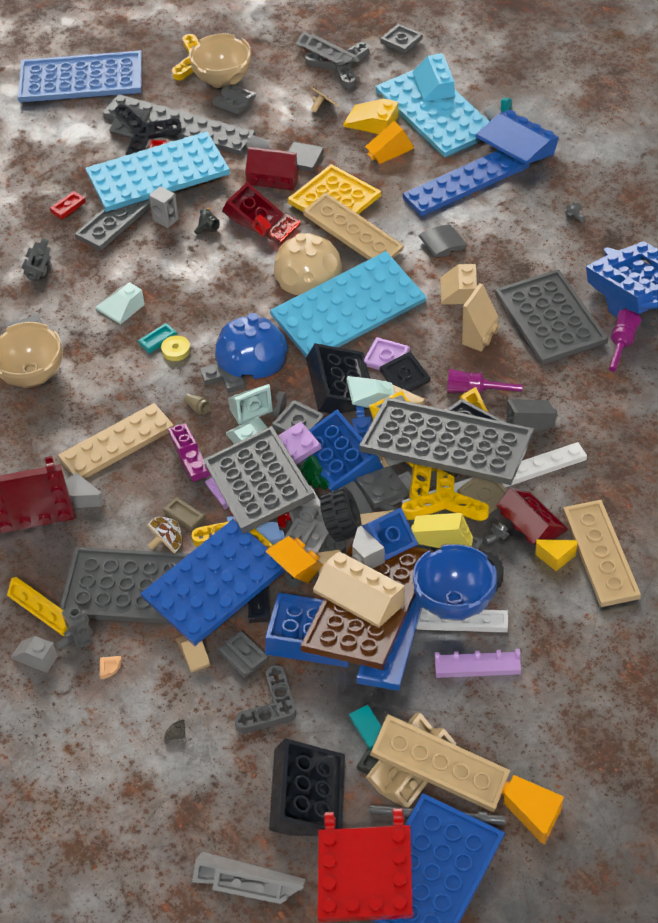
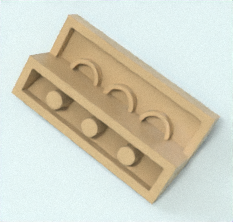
(397, 784)

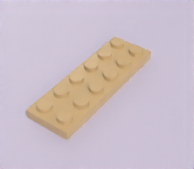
(351, 228)
(116, 442)
(601, 553)
(440, 763)

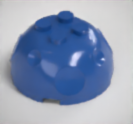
(251, 347)
(454, 582)

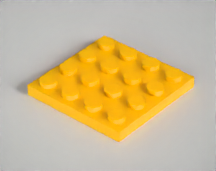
(340, 185)

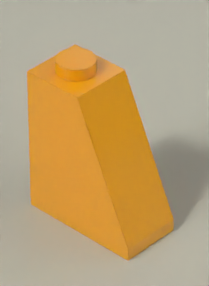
(389, 144)
(533, 806)

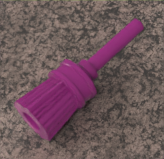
(623, 334)
(463, 382)

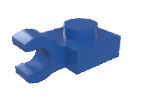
(361, 423)

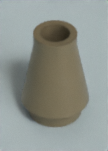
(199, 404)

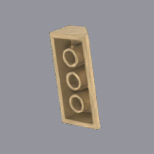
(360, 589)

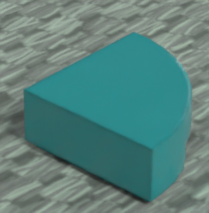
(506, 103)

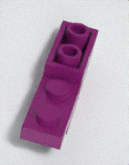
(188, 452)

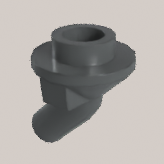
(573, 210)
(499, 530)

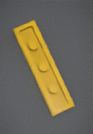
(37, 604)

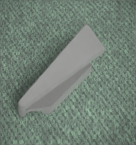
(325, 49)
(245, 879)

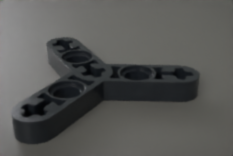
(148, 127)

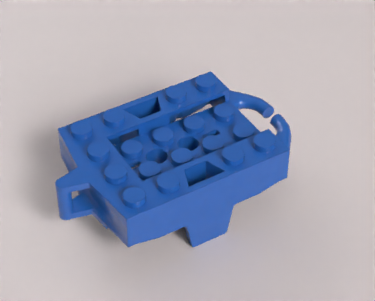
(627, 278)

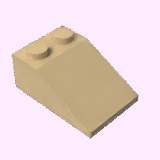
(479, 320)

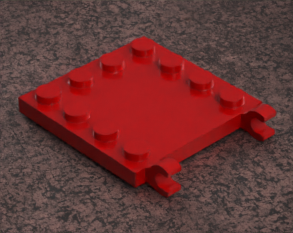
(364, 872)

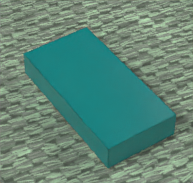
(155, 338)
(366, 725)

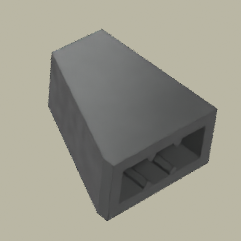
(531, 413)

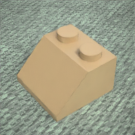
(458, 284)

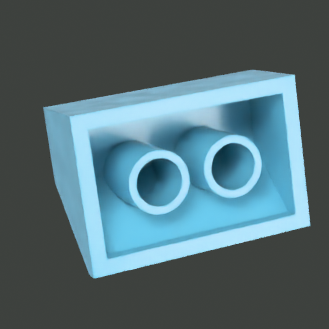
(434, 78)

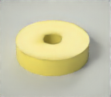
(175, 348)

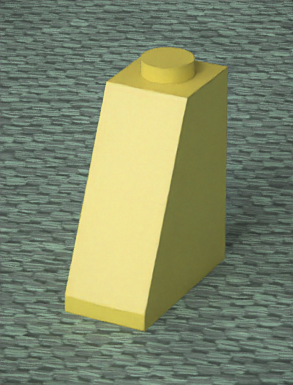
(442, 530)

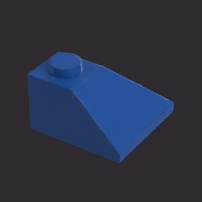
(392, 532)

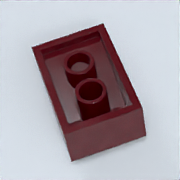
(247, 205)

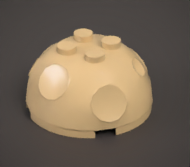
(220, 60)
(306, 263)
(29, 354)

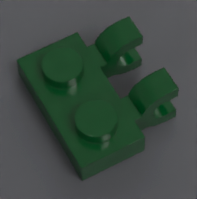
(311, 472)

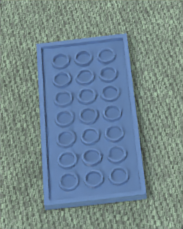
(80, 76)

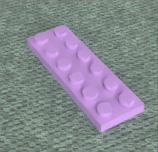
(297, 441)

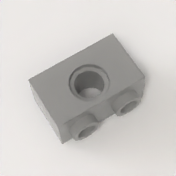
(163, 207)

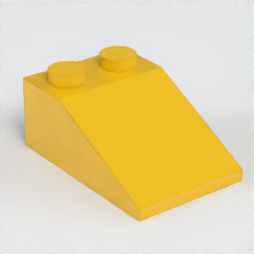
(372, 116)

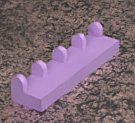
(477, 664)

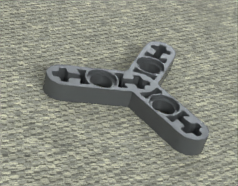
(360, 50)

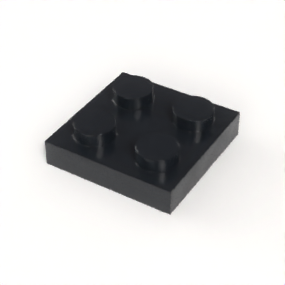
(405, 372)

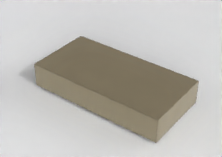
(184, 514)

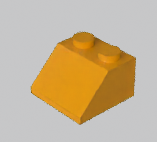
(295, 558)

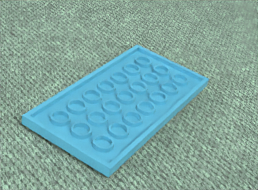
(444, 123)
(168, 165)
(348, 304)

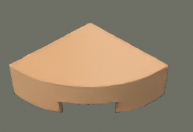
(109, 666)

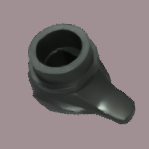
(207, 221)

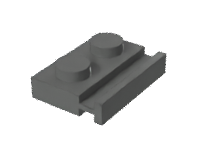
(243, 654)

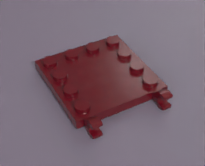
(34, 498)

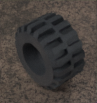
(340, 514)

